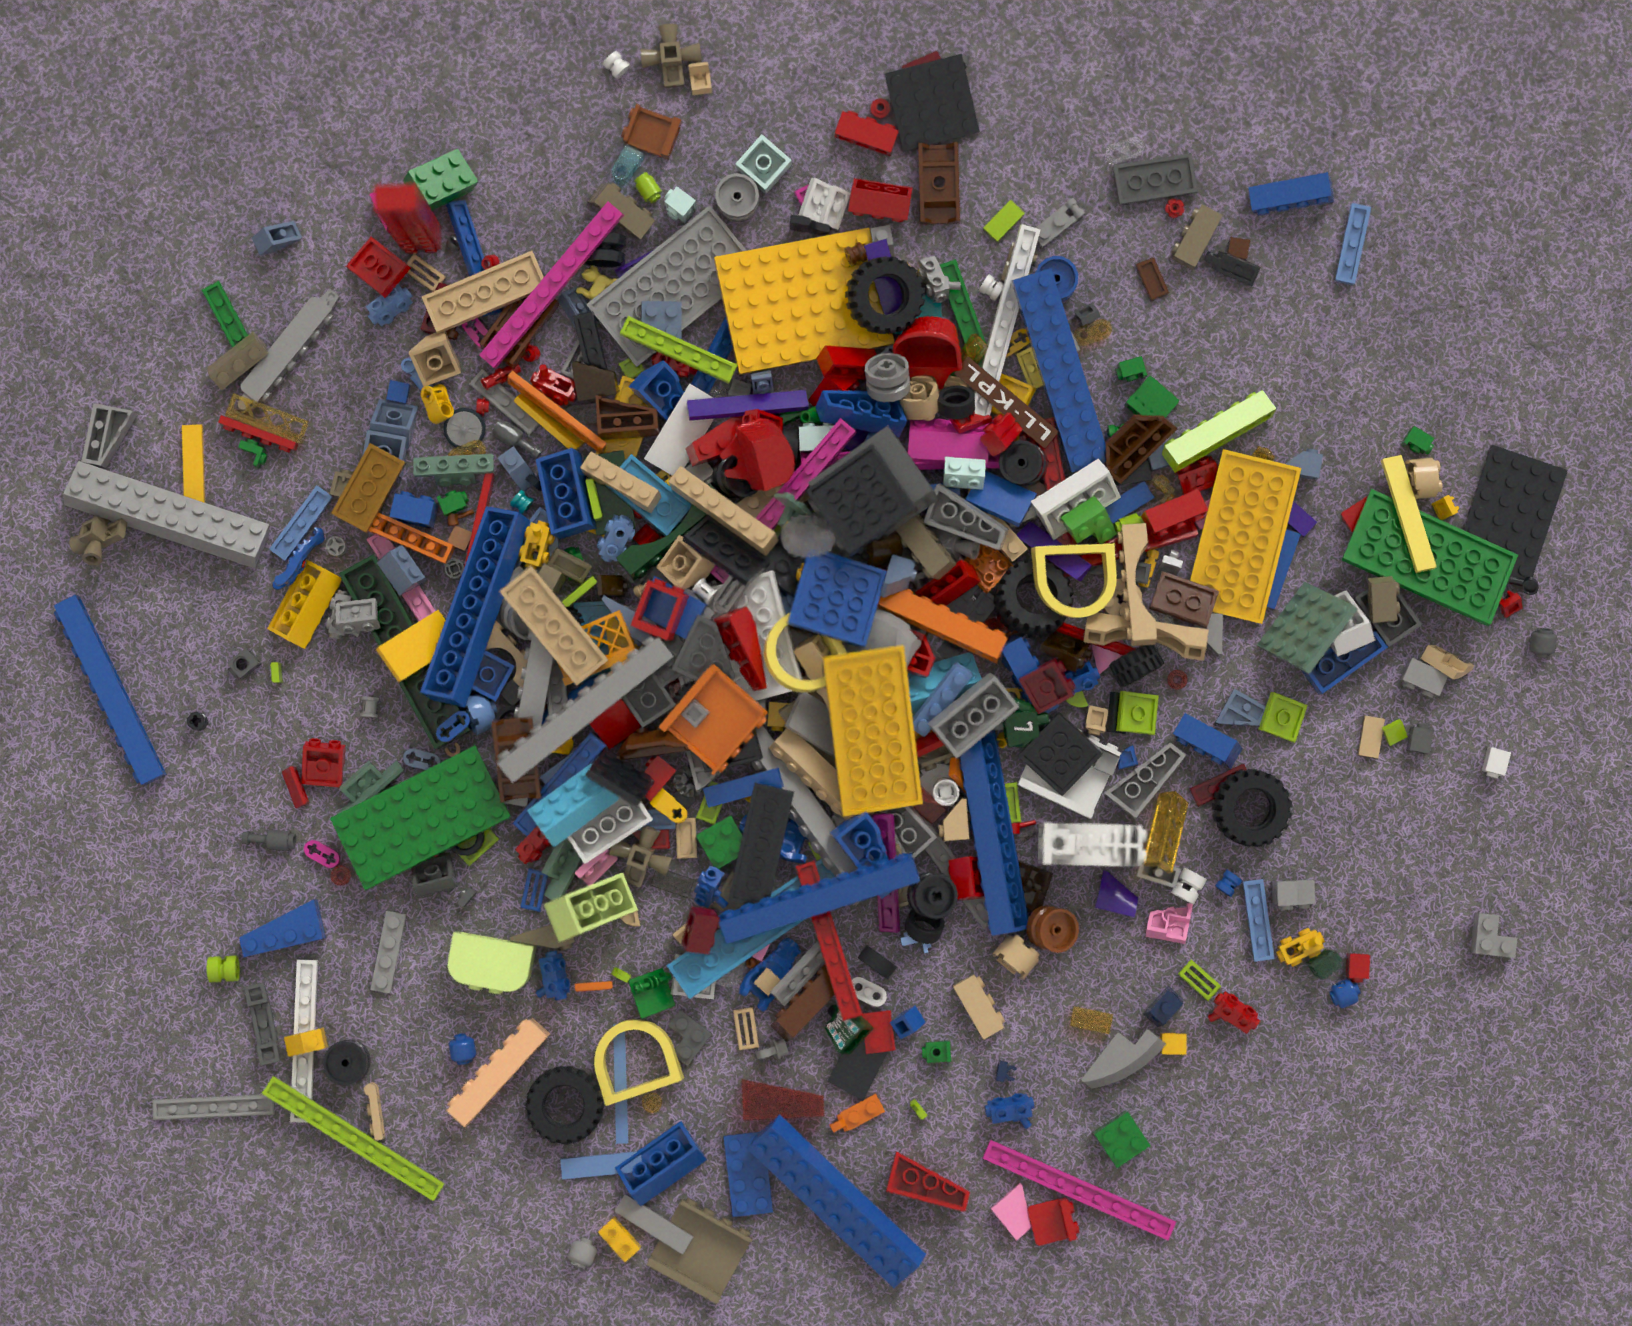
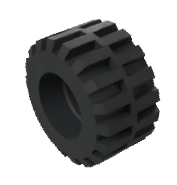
(1136, 664)

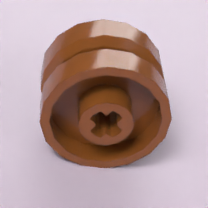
(1052, 928)

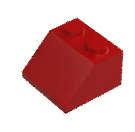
(966, 878)

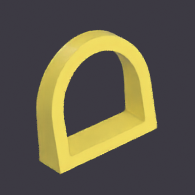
(1109, 569)
(773, 666)
(608, 1093)

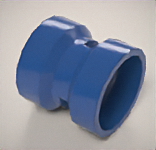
(1228, 883)

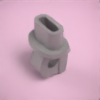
(777, 1049)

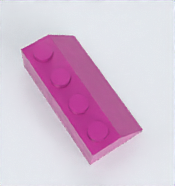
(939, 439)

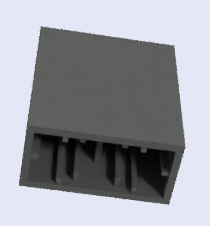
(901, 466)

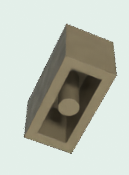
(1382, 599)

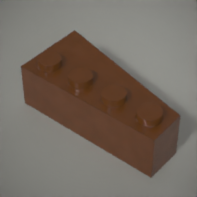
(804, 1006)

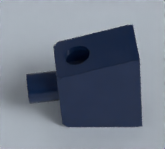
(1164, 1007)

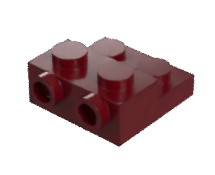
(1048, 685)

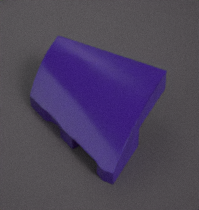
(1115, 896)

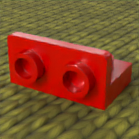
(1198, 475)

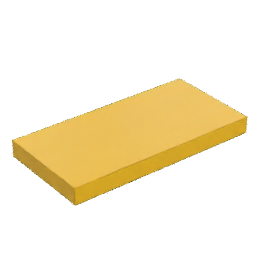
(412, 647)

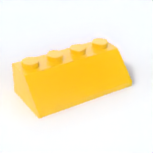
(305, 604)

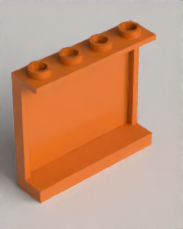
(727, 725)

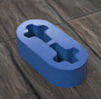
(450, 722)

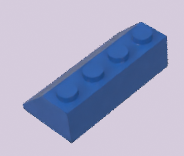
(662, 1163)

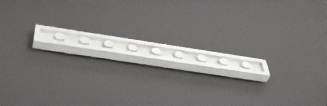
(1007, 310)

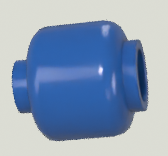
(1344, 993)
(462, 1049)

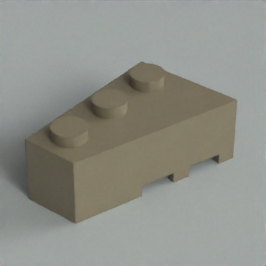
(635, 220)

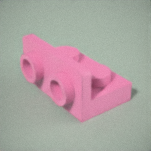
(596, 867)

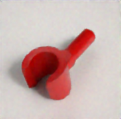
(1016, 826)

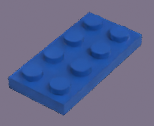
(747, 1177)

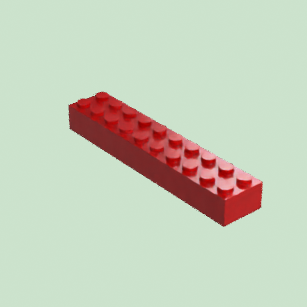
(408, 218)

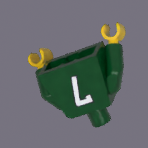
(1021, 725)

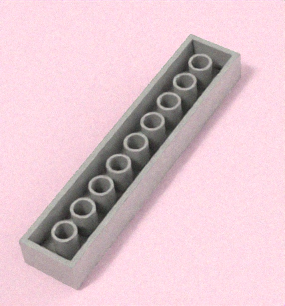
(166, 514)

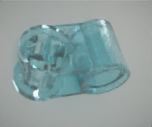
(628, 161)

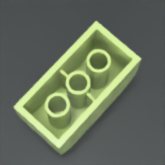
(590, 907)
(490, 962)

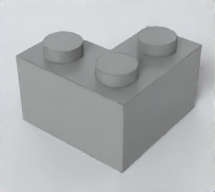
(1293, 892)
(1486, 940)

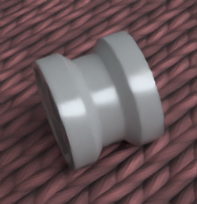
(334, 544)

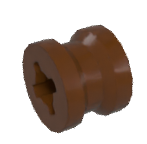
(855, 254)

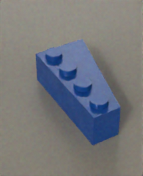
(1291, 194)
(1021, 662)

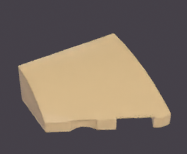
(1446, 662)

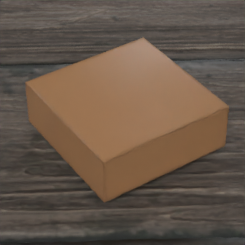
(460, 538)

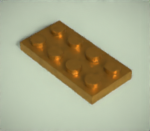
(368, 488)

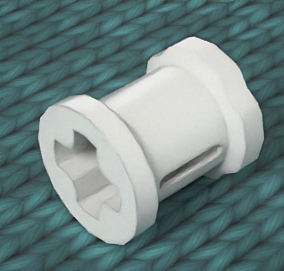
(701, 584)

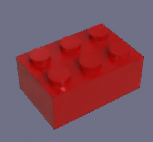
(880, 200)

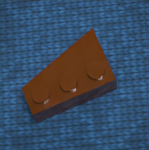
(625, 420)

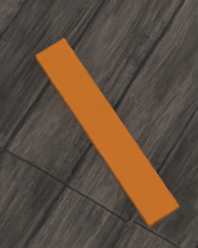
(556, 412)

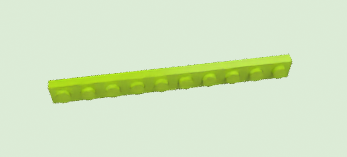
(353, 1138)

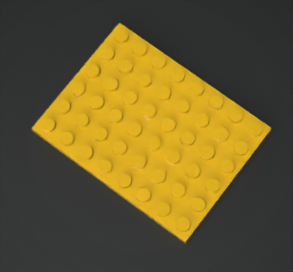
(792, 301)

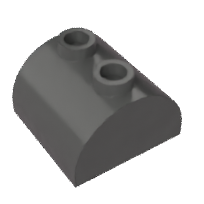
(434, 876)

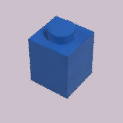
(907, 1022)

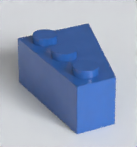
(1207, 741)

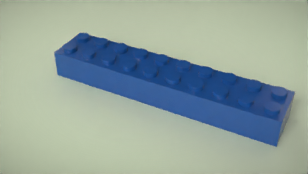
(1060, 369)
(475, 606)
(994, 836)
(836, 1201)

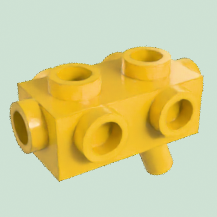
(537, 539)
(1305, 944)

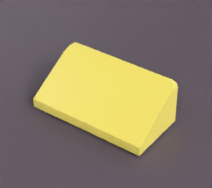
(1029, 367)

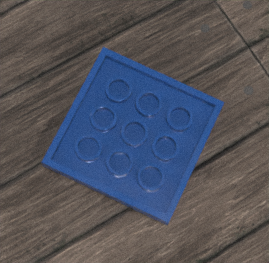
(837, 598)

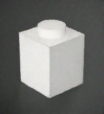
(1496, 762)

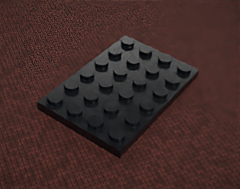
(1515, 505)

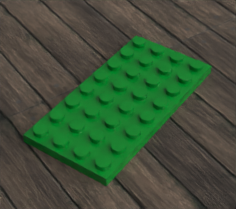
(1467, 572)
(420, 818)

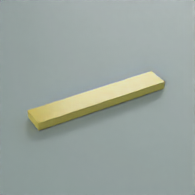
(1408, 514)

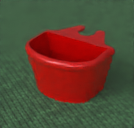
(930, 348)
(762, 455)

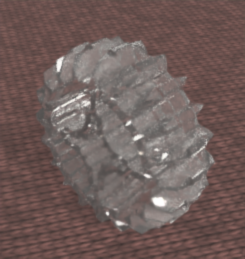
(807, 536)

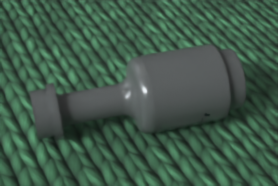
(514, 437)
(274, 839)

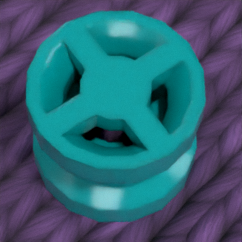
(521, 502)

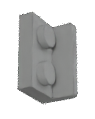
(357, 616)

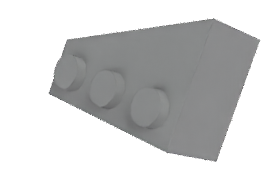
(105, 433)

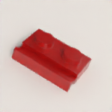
(881, 1037)

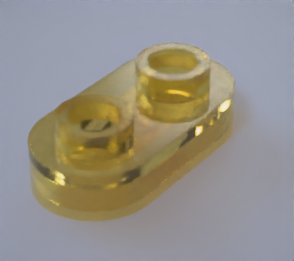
(1093, 332)
(466, 449)

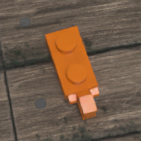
(858, 1114)

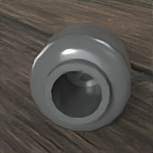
(1543, 642)

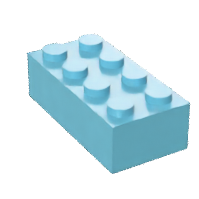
(922, 687)
(571, 807)

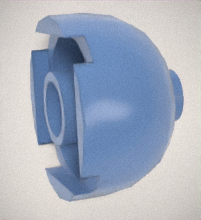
(481, 713)

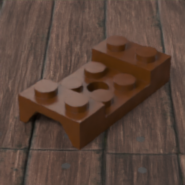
(936, 203)
(518, 351)
(505, 734)

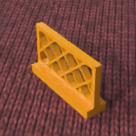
(613, 657)

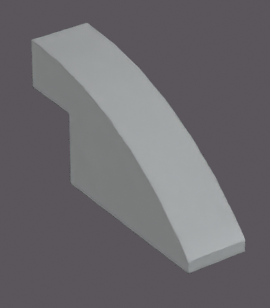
(1122, 1059)

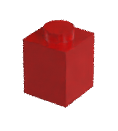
(1357, 967)

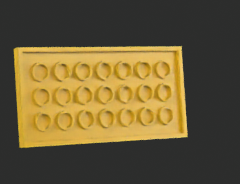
(1245, 533)
(872, 730)

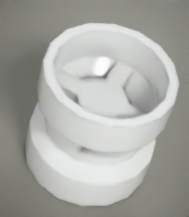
(616, 65)
(991, 287)

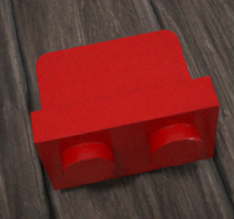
(1053, 1221)

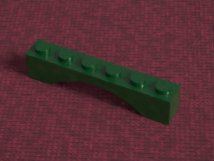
(640, 558)

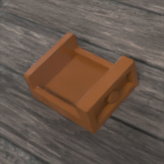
(651, 132)

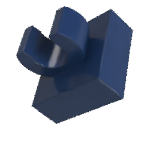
(1002, 1071)

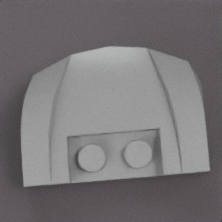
(886, 632)

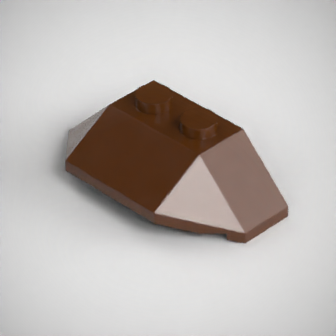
(1135, 443)
(650, 743)

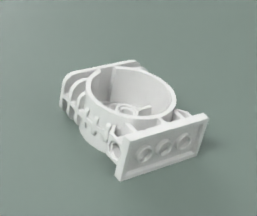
(1091, 844)

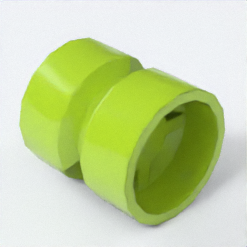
(223, 969)

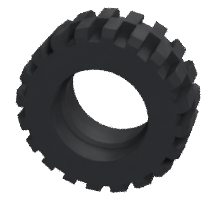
(910, 288)
(1019, 618)
(1278, 808)
(537, 1110)

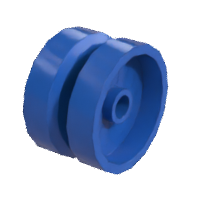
(1065, 272)

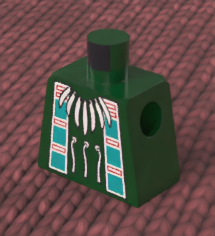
(846, 1034)

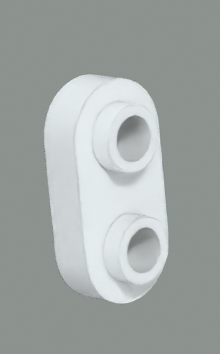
(868, 990)

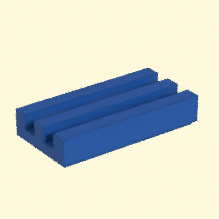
(526, 889)

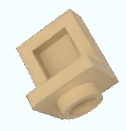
(700, 78)
(1096, 720)

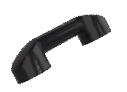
(1529, 584)

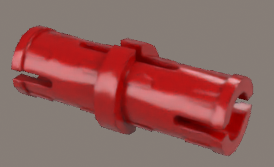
(499, 376)

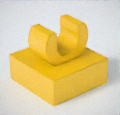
(1445, 507)

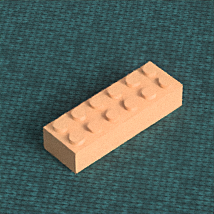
(495, 1075)

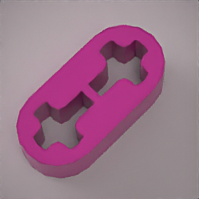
(473, 335)
(319, 857)

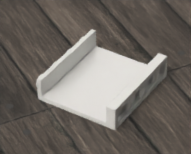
(1082, 795)

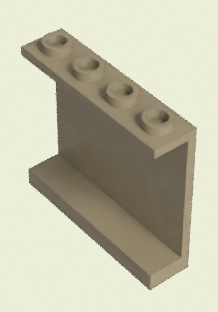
(710, 1255)

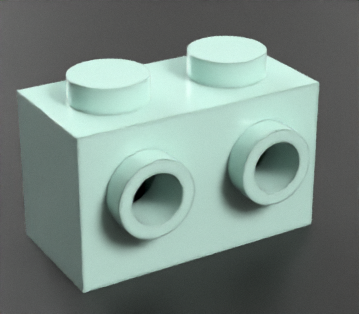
(679, 205)
(964, 473)

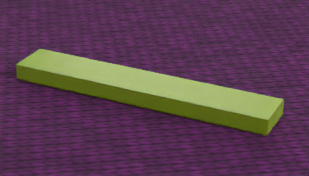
(678, 349)

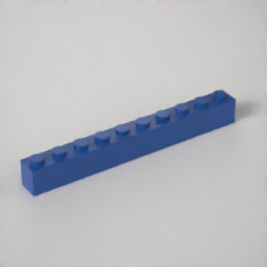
(109, 689)
(818, 898)

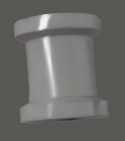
(369, 707)

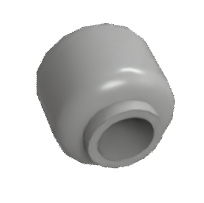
(582, 1253)

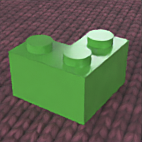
(1089, 519)

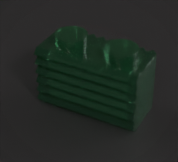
(1325, 963)

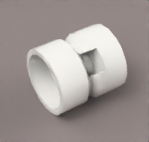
(945, 791)
(1192, 879)

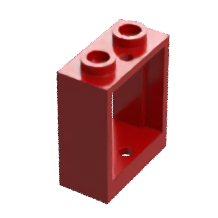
(669, 632)

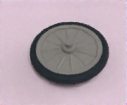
(464, 427)

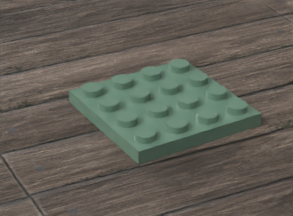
(1307, 627)

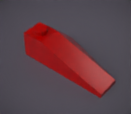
(741, 639)

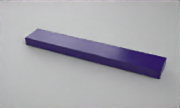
(737, 405)

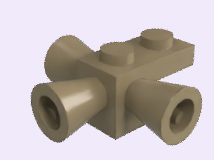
(671, 56)
(95, 536)
(641, 856)

